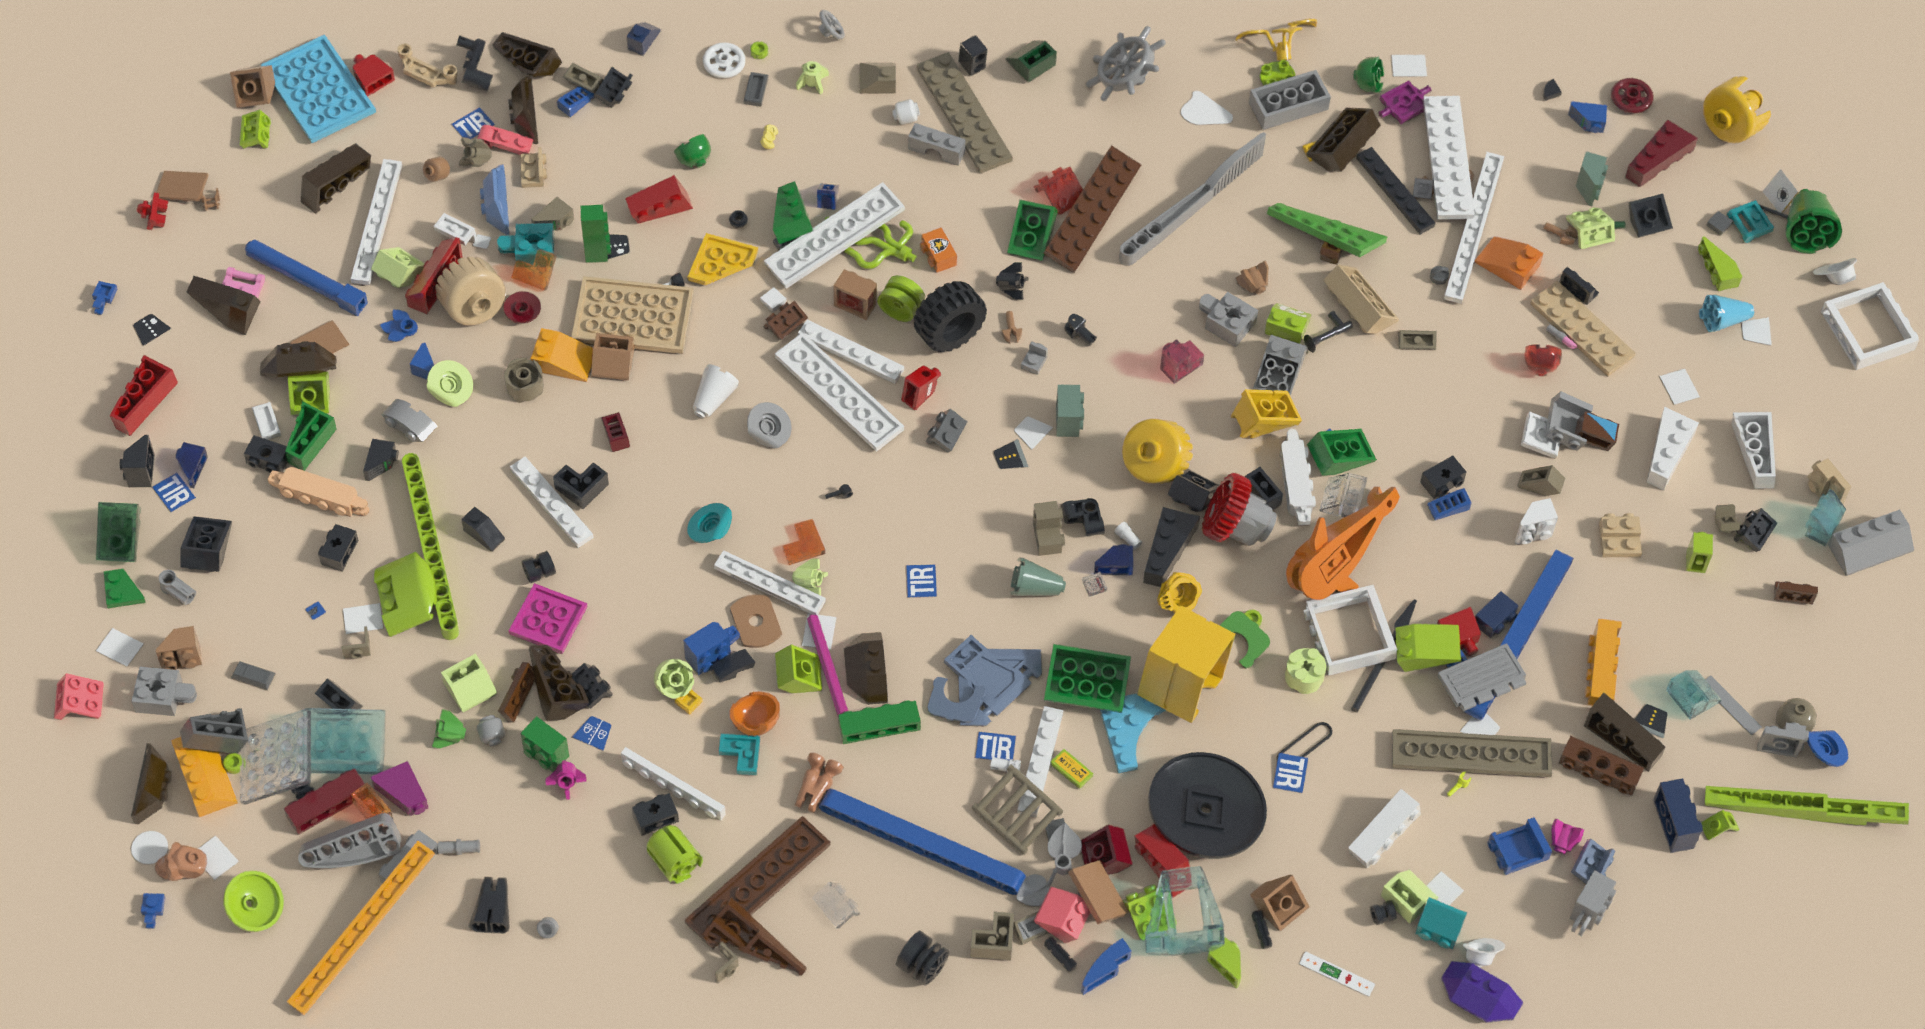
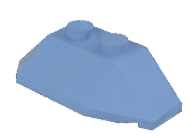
(495, 199)

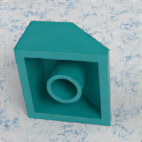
(1440, 923)

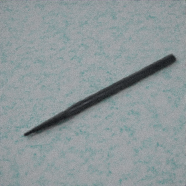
(1403, 620)

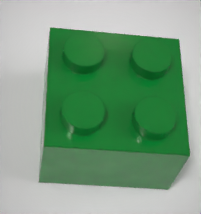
(544, 744)

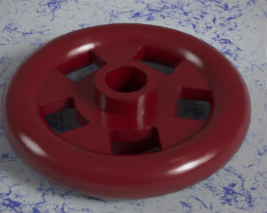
(1631, 108)

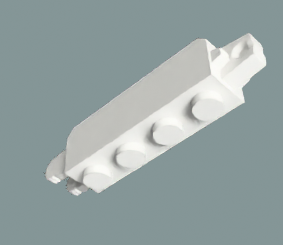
(1296, 478)

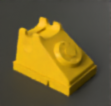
(1265, 412)

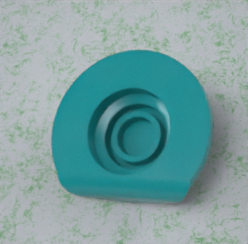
(710, 523)

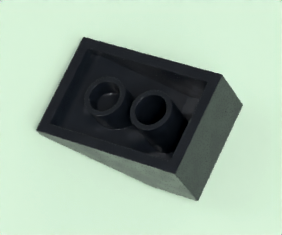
(205, 544)

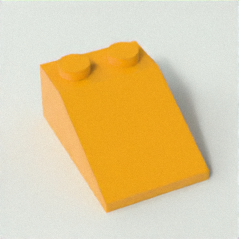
(562, 355)

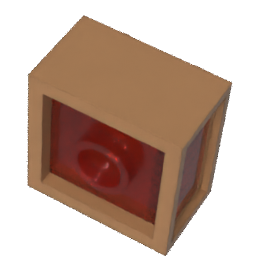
(855, 294)

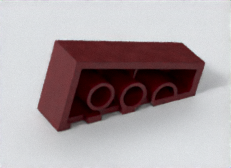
(1660, 152)

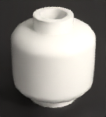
(906, 111)

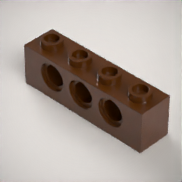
(1597, 757)

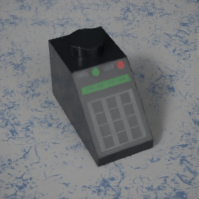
(379, 458)

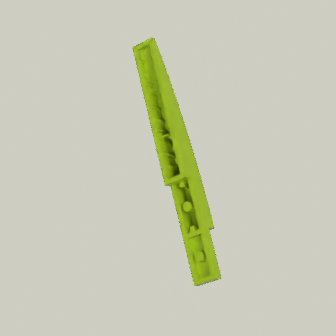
(1807, 806)

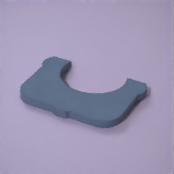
(961, 711)

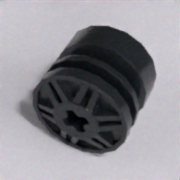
(922, 957)

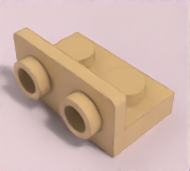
(532, 169)

